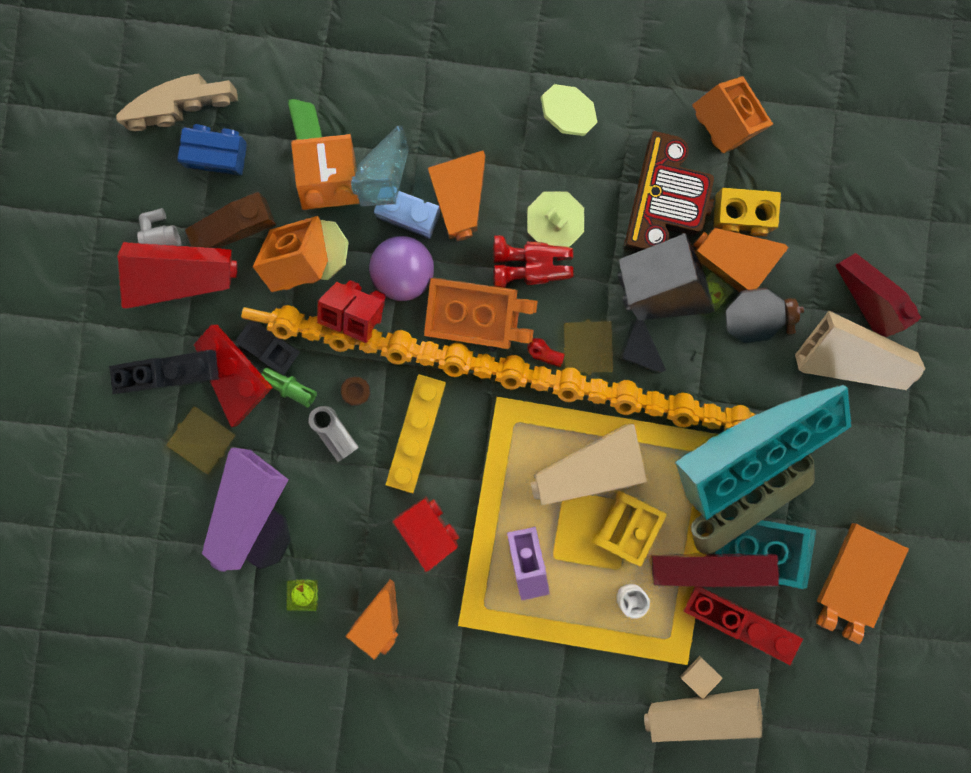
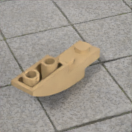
(165, 102)

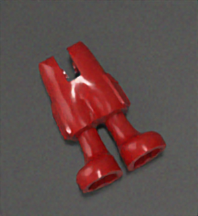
(538, 260)

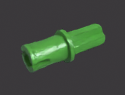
(289, 387)

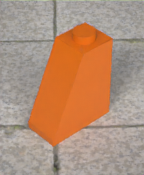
(459, 193)
(738, 258)

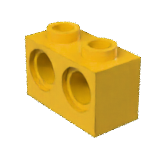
(746, 203)

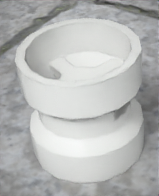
(635, 605)

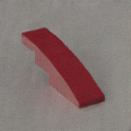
(715, 570)

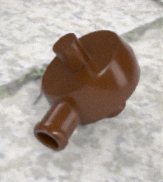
(792, 314)

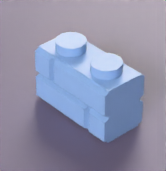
(410, 214)

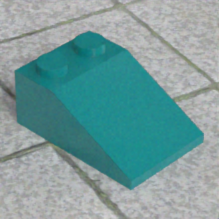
(790, 543)

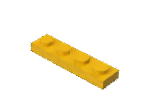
(415, 433)

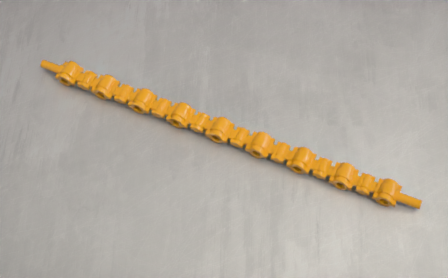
(509, 371)

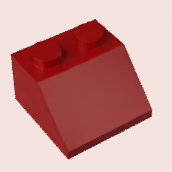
(427, 532)

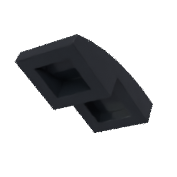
(267, 347)

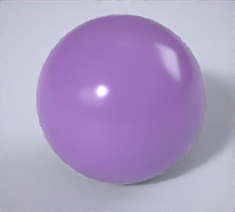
(401, 268)

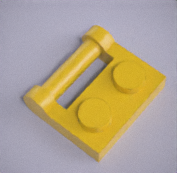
(638, 533)

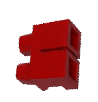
(351, 310)

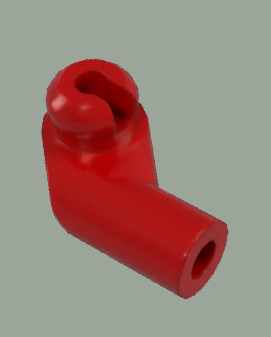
(541, 351)

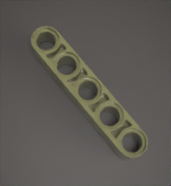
(748, 514)

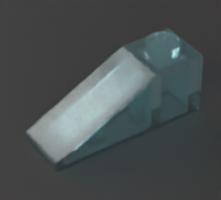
(382, 170)

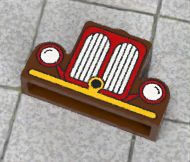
(667, 195)

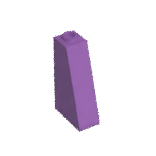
(241, 508)

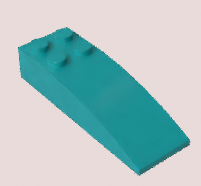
(761, 448)

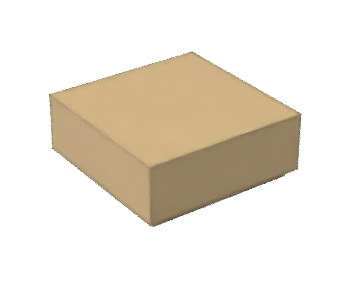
(701, 677)

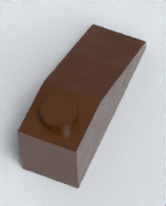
(232, 222)

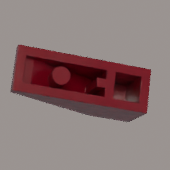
(880, 299)

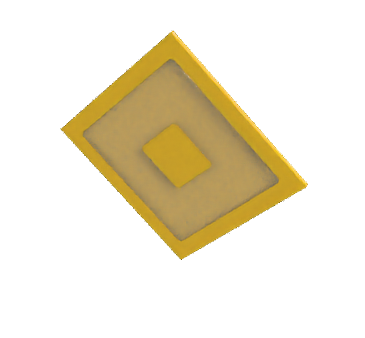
(578, 572)

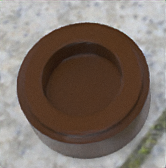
(355, 391)

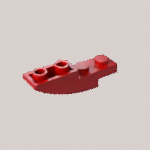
(743, 624)

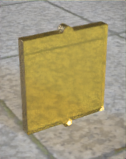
(588, 346)
(201, 440)

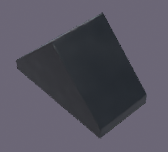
(640, 349)

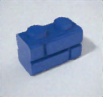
(212, 150)

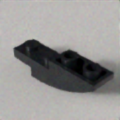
(164, 372)

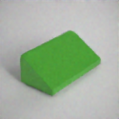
(304, 119)

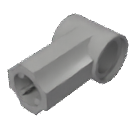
(335, 435)

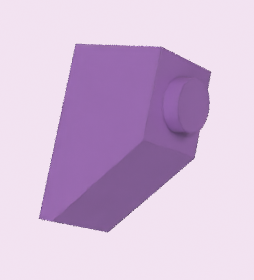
(528, 563)

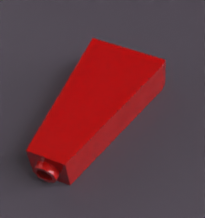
(171, 272)

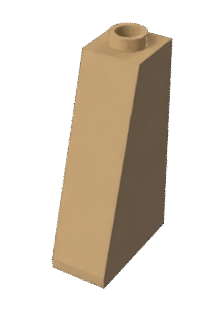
(857, 354)
(596, 468)
(714, 717)

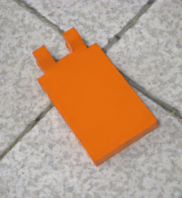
(476, 313)
(860, 581)

